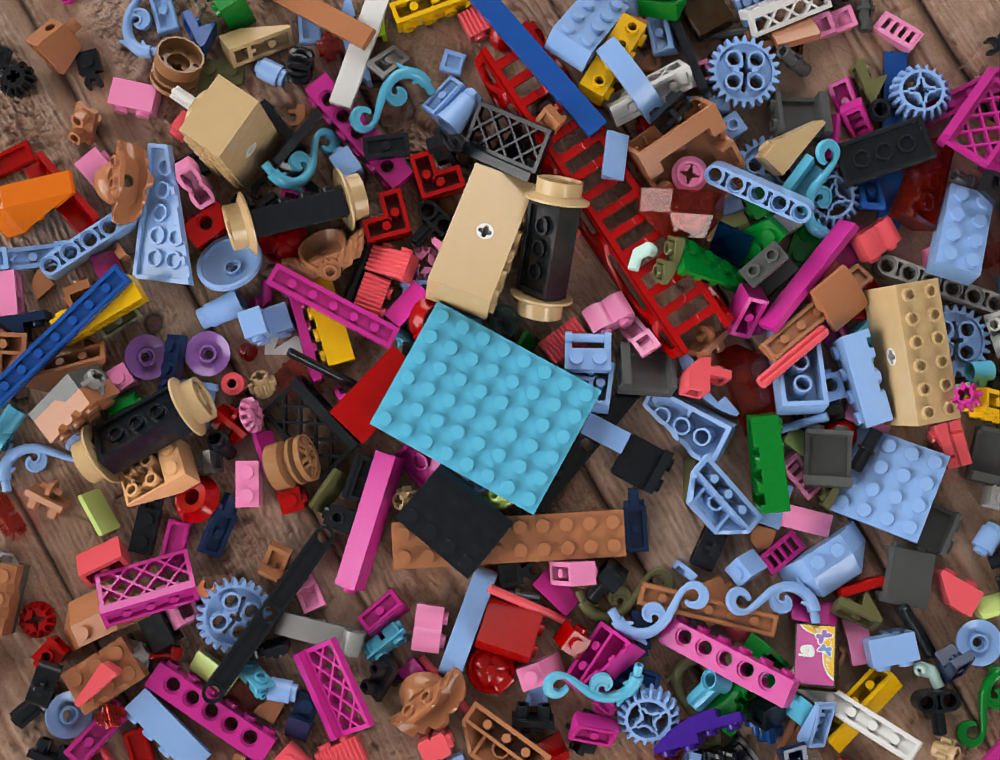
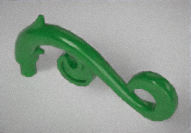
(984, 701)

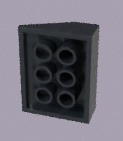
(454, 520)

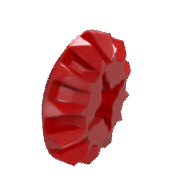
(45, 626)

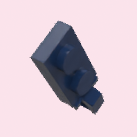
(173, 359)
(635, 523)
(219, 527)

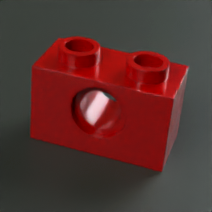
(203, 237)

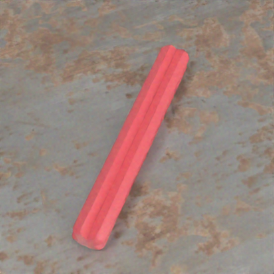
(792, 356)

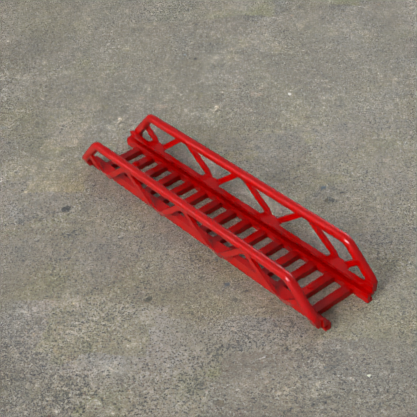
(602, 241)

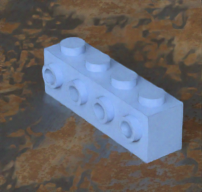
(165, 728)

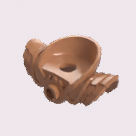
(109, 182)
(326, 254)
(428, 701)

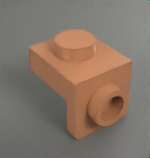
(76, 290)
(275, 561)

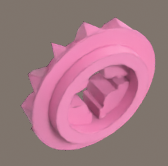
(682, 165)
(421, 253)
(251, 415)

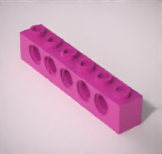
(320, 91)
(785, 682)
(160, 684)

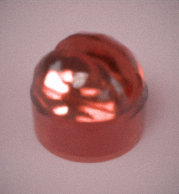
(251, 355)

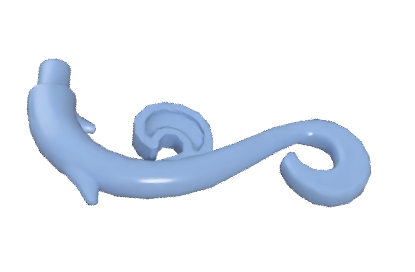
(144, 23)
(36, 466)
(772, 594)
(641, 634)

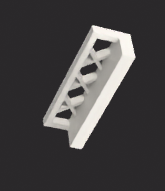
(771, 6)
(667, 79)

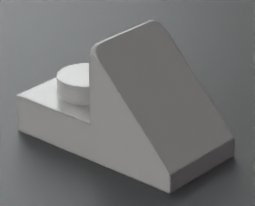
(385, 62)

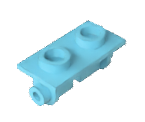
(394, 635)
(258, 679)

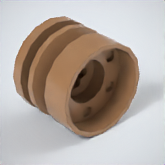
(176, 63)
(291, 462)

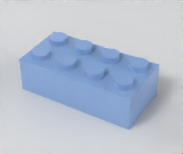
(584, 30)
(960, 235)
(802, 386)

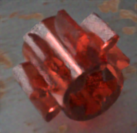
(329, 46)
(110, 715)

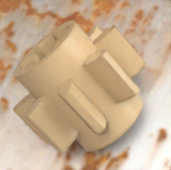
(262, 384)
(402, 496)
(945, 749)

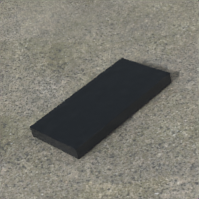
(885, 151)

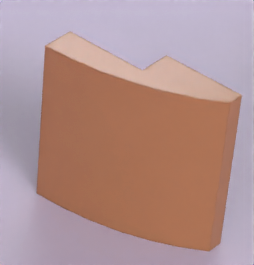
(794, 33)
(839, 298)

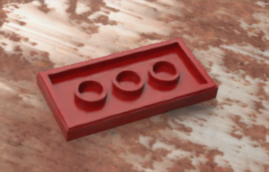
(362, 401)

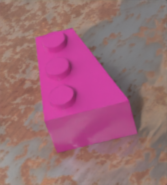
(607, 653)

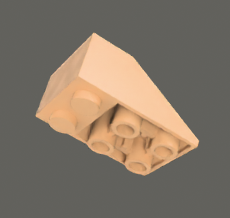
(160, 474)

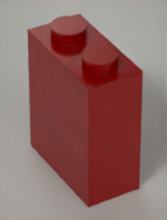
(509, 631)

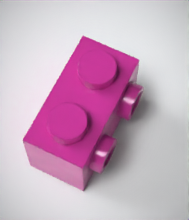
(747, 307)

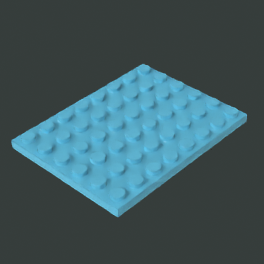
(485, 407)

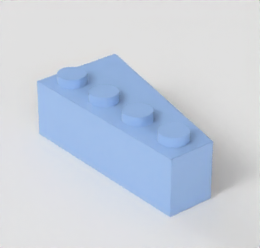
(861, 379)

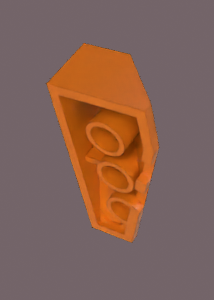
(30, 201)

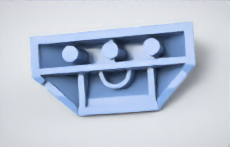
(719, 501)
(829, 562)

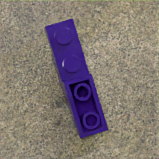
(690, 732)

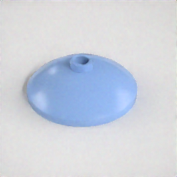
(226, 269)

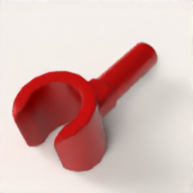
(174, 653)

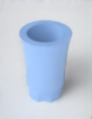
(459, 112)
(221, 309)

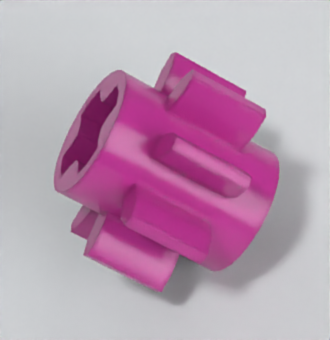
(967, 403)
(604, 708)

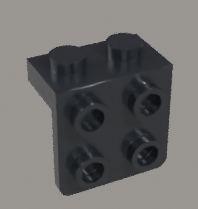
(642, 464)

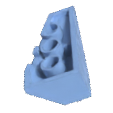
(692, 425)

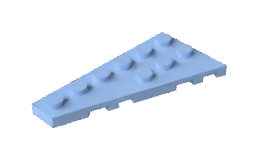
(161, 233)

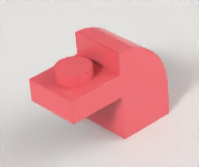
(698, 376)

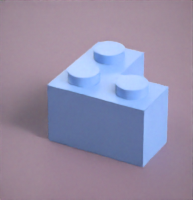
(265, 324)
(603, 382)
(891, 648)

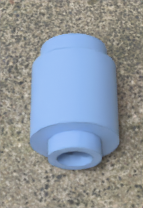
(271, 72)
(987, 539)
(284, 691)

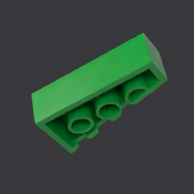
(234, 12)
(767, 463)
(738, 696)

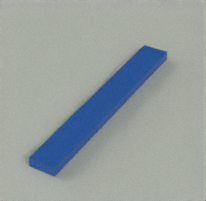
(892, 64)
(541, 65)
(62, 332)

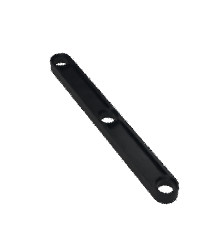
(577, 457)
(258, 626)

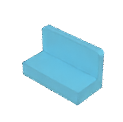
(803, 176)

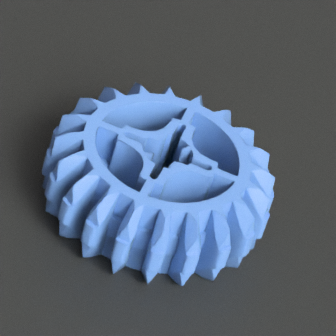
(925, 88)
(847, 201)
(645, 726)

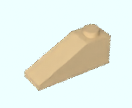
(255, 43)
(783, 150)

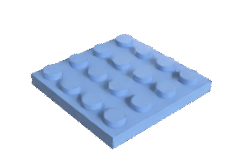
(893, 487)

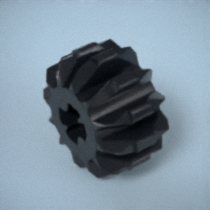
(300, 65)
(14, 85)

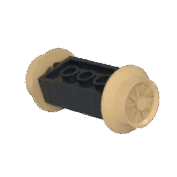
(343, 199)
(548, 247)
(143, 429)

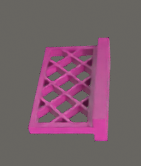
(966, 112)
(150, 600)
(324, 690)

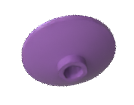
(200, 345)
(154, 350)

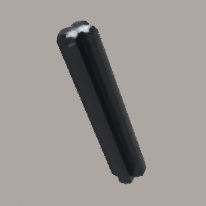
(911, 623)

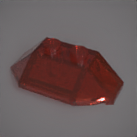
(681, 211)
(743, 388)

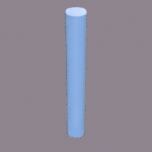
(805, 422)

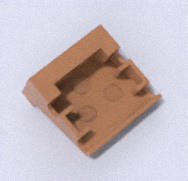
(698, 136)

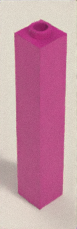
(369, 522)

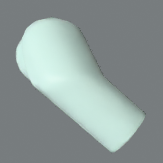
(645, 250)
(929, 671)

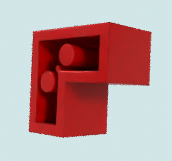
(436, 184)
(393, 224)

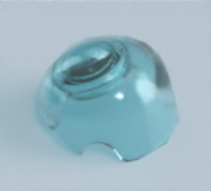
(504, 321)

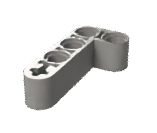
(319, 630)

